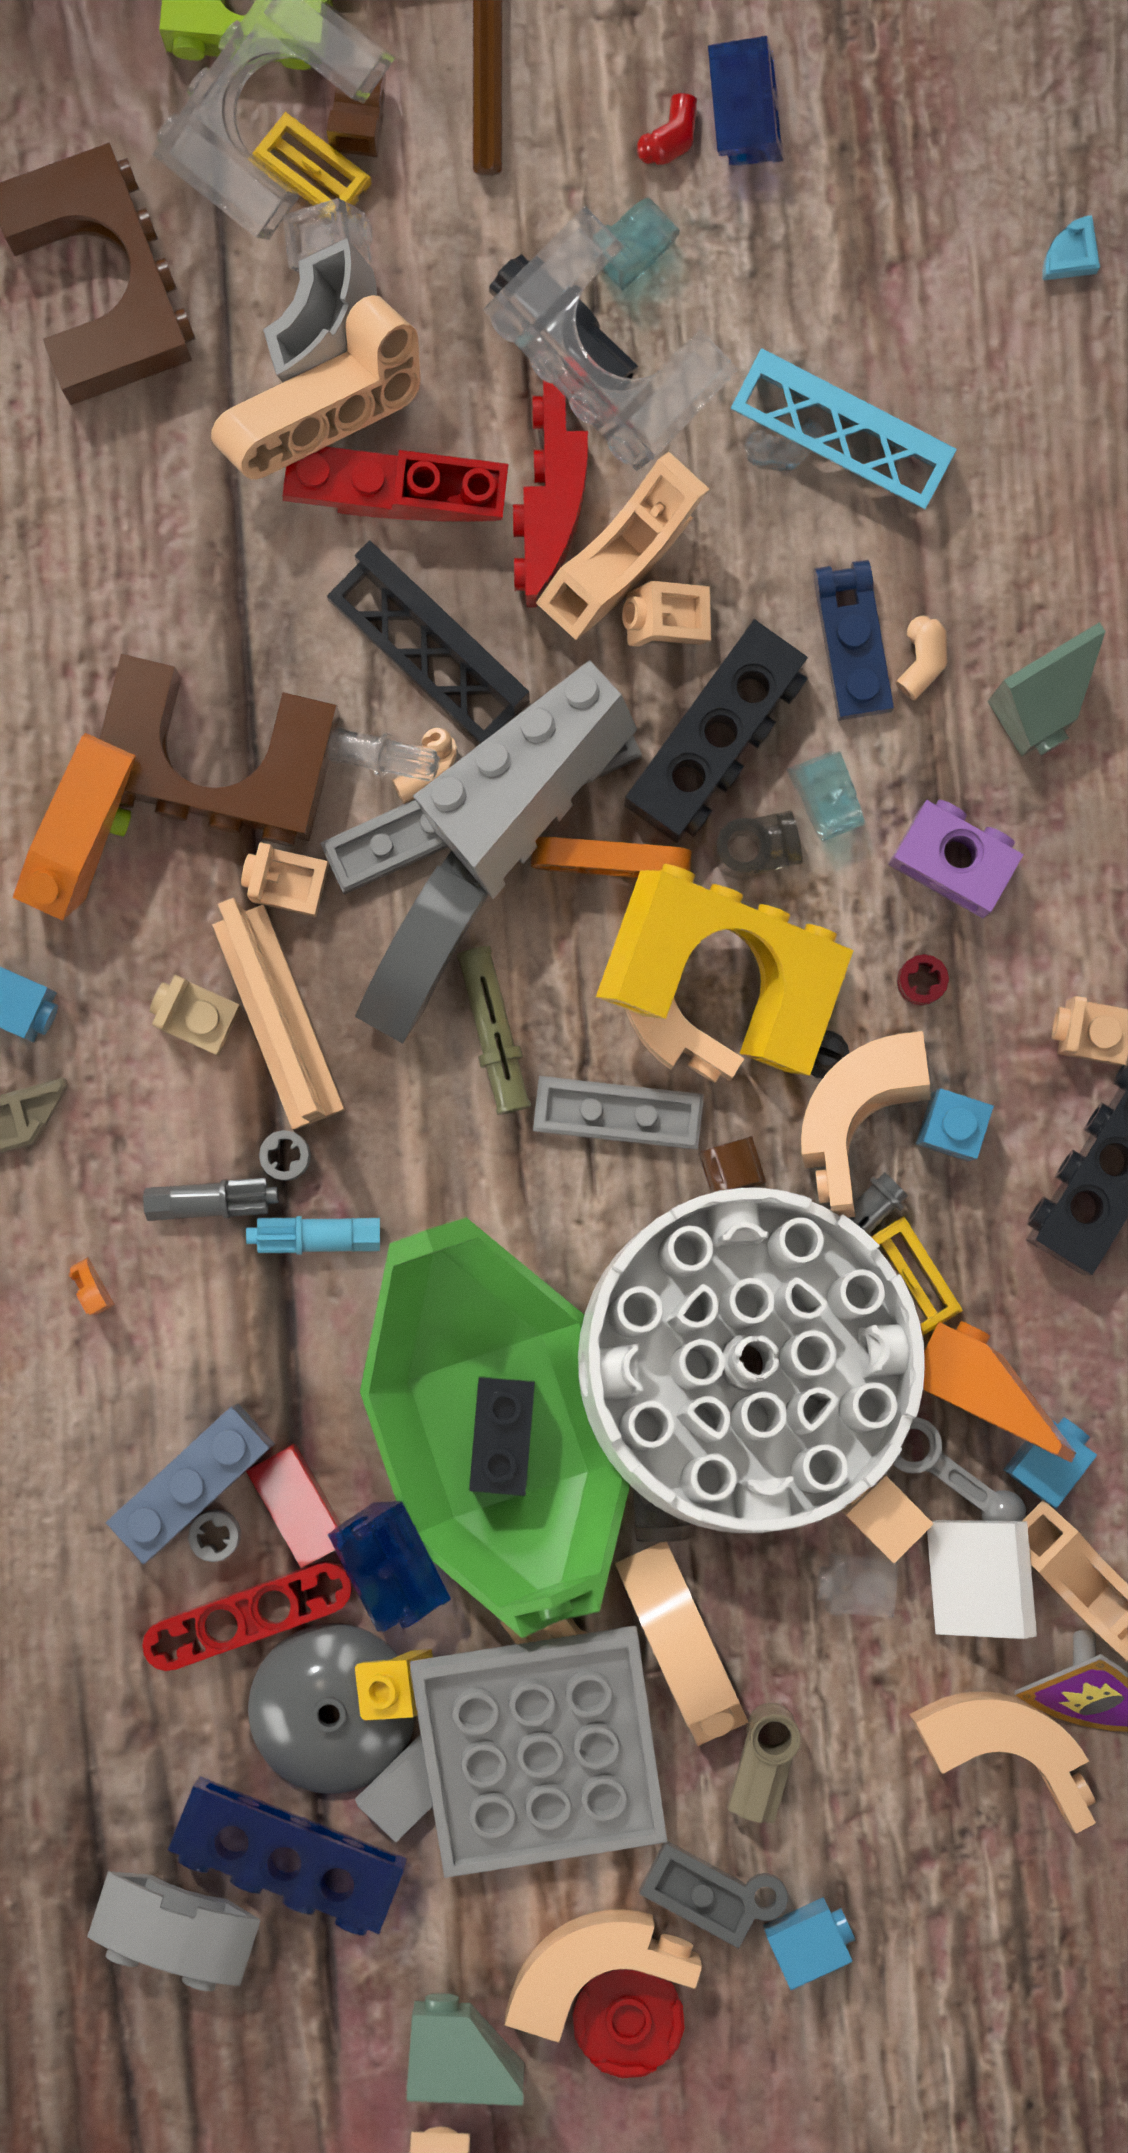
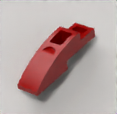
(399, 485)
(553, 510)

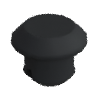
(831, 1051)

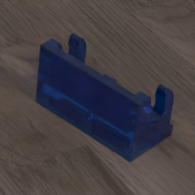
(745, 101)
(389, 1565)

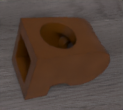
(357, 121)
(732, 1166)

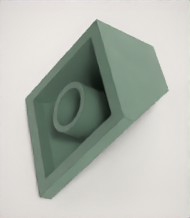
(1048, 693)
(460, 2056)

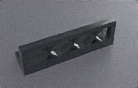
(438, 626)

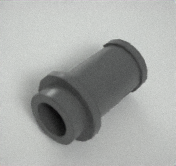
(877, 1202)

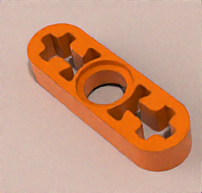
(605, 857)

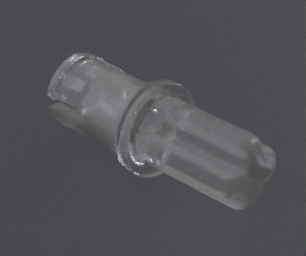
(383, 754)

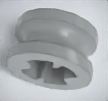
(273, 1143)
(219, 1519)

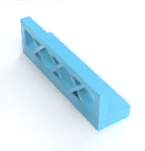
(851, 410)

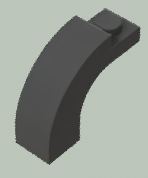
(422, 949)

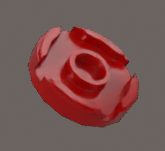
(628, 2022)

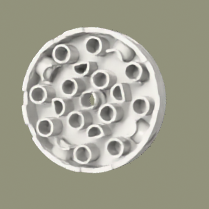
(685, 1411)

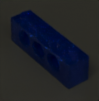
(320, 1849)

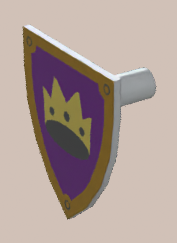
(1085, 1694)

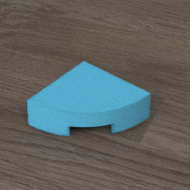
(1072, 251)

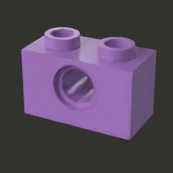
(923, 857)

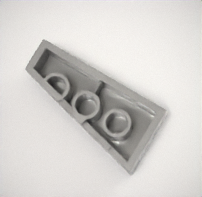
(525, 775)

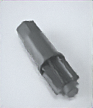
(209, 1199)

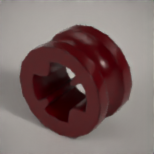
(933, 992)

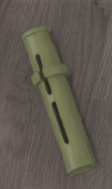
(510, 1093)

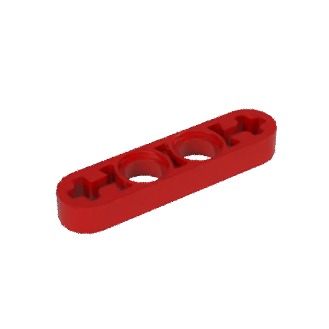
(250, 1622)

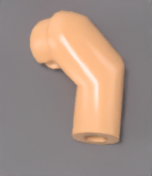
(931, 656)

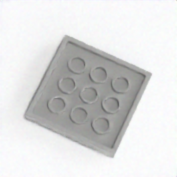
(539, 1751)

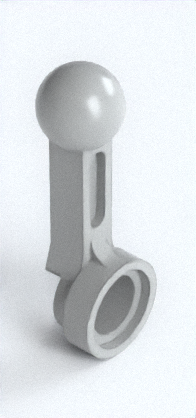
(994, 1506)

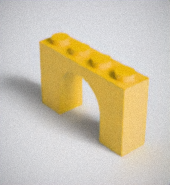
(796, 965)

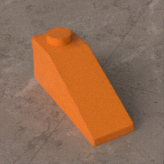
(75, 829)
(983, 1383)

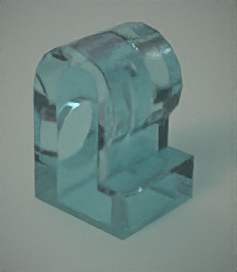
(645, 236)
(827, 794)

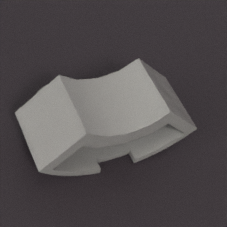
(315, 321)
(173, 1930)

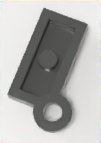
(709, 1894)

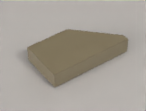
(27, 1112)

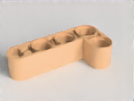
(329, 400)

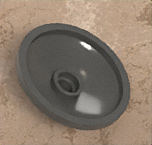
(285, 1701)

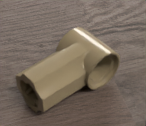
(763, 1767)

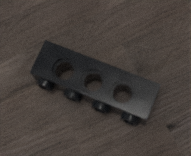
(755, 656)
(1053, 1225)

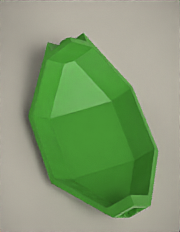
(466, 1310)

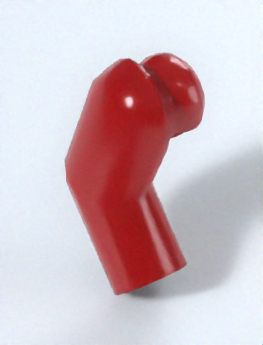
(673, 137)

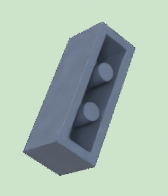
(190, 1483)

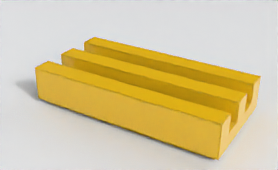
(273, 140)
(952, 1306)

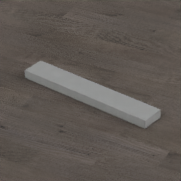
(405, 837)

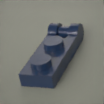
(853, 642)

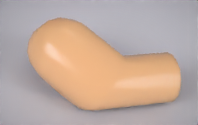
(446, 748)

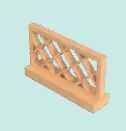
(277, 1014)

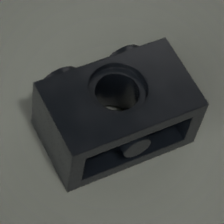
(502, 1435)

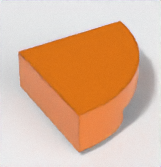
(91, 1291)

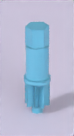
(314, 1235)

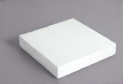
(981, 1578)

